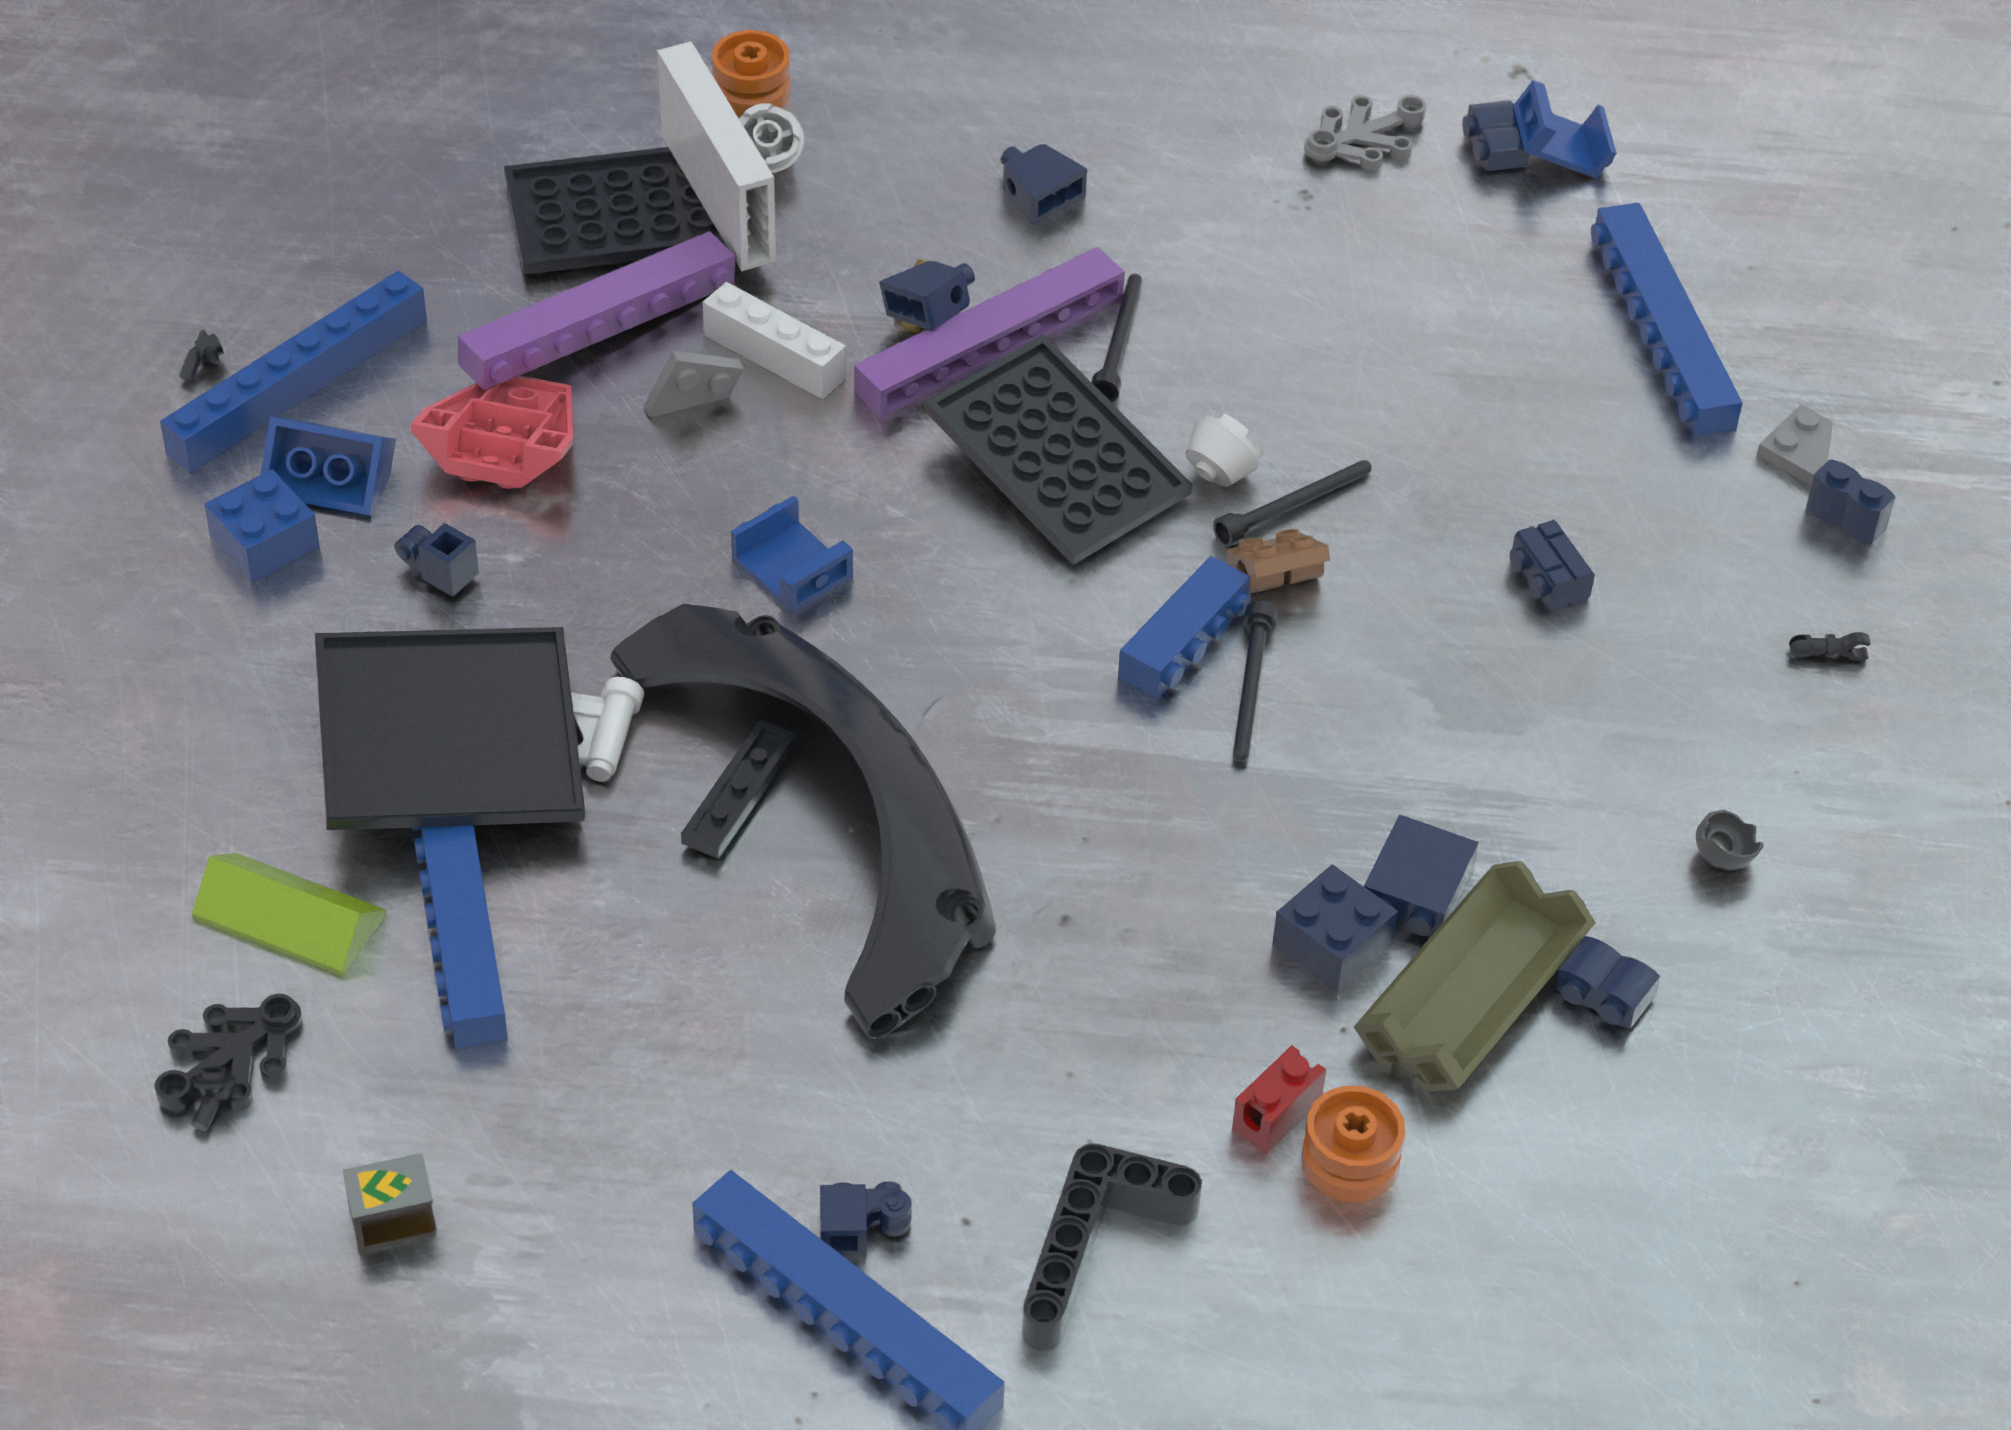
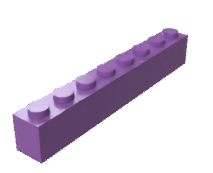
(595, 310)
(988, 332)

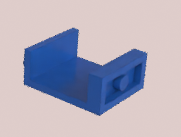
(1573, 145)
(789, 557)

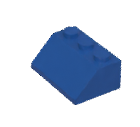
(329, 463)

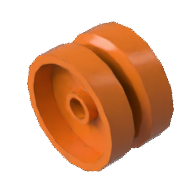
(752, 69)
(1353, 1143)

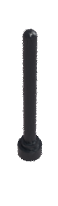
(1107, 379)
(1233, 527)
(1260, 621)

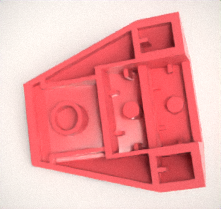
(500, 432)

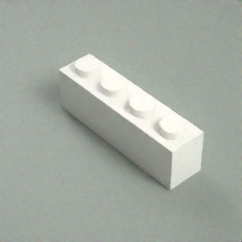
(774, 340)

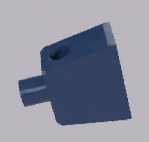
(1042, 181)
(927, 293)

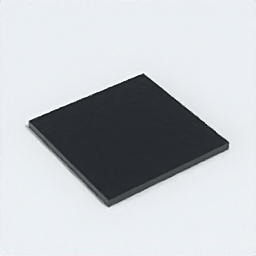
(447, 728)

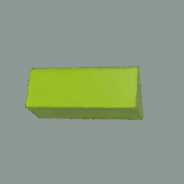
(285, 912)

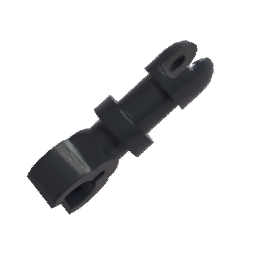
(1803, 645)

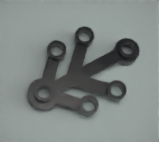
(232, 1048)

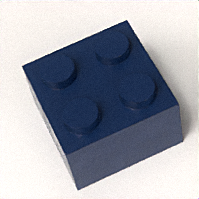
(1334, 927)

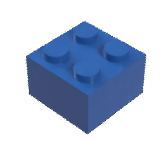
(262, 525)

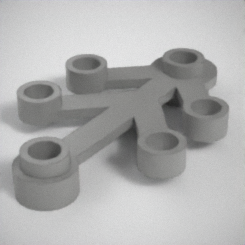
(1326, 145)

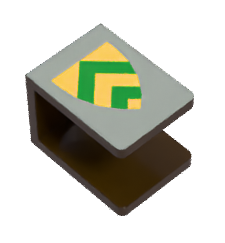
(390, 1202)

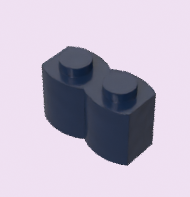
(1495, 135)
(1850, 501)
(1607, 982)

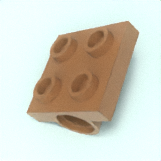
(1281, 560)

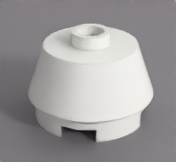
(774, 134)
(1222, 450)

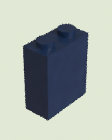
(1422, 873)

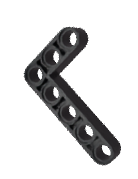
(1108, 1188)

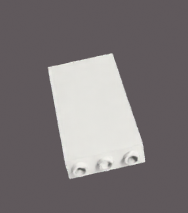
(717, 156)

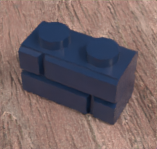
(1551, 565)

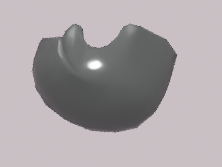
(1727, 841)

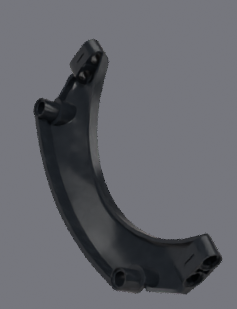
(927, 862)

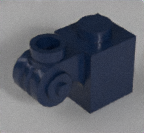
(442, 557)
(852, 1209)

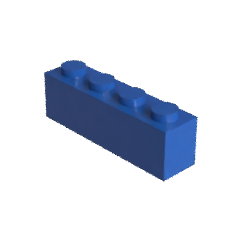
(1184, 627)

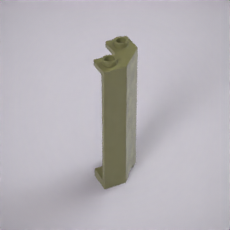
(1474, 977)

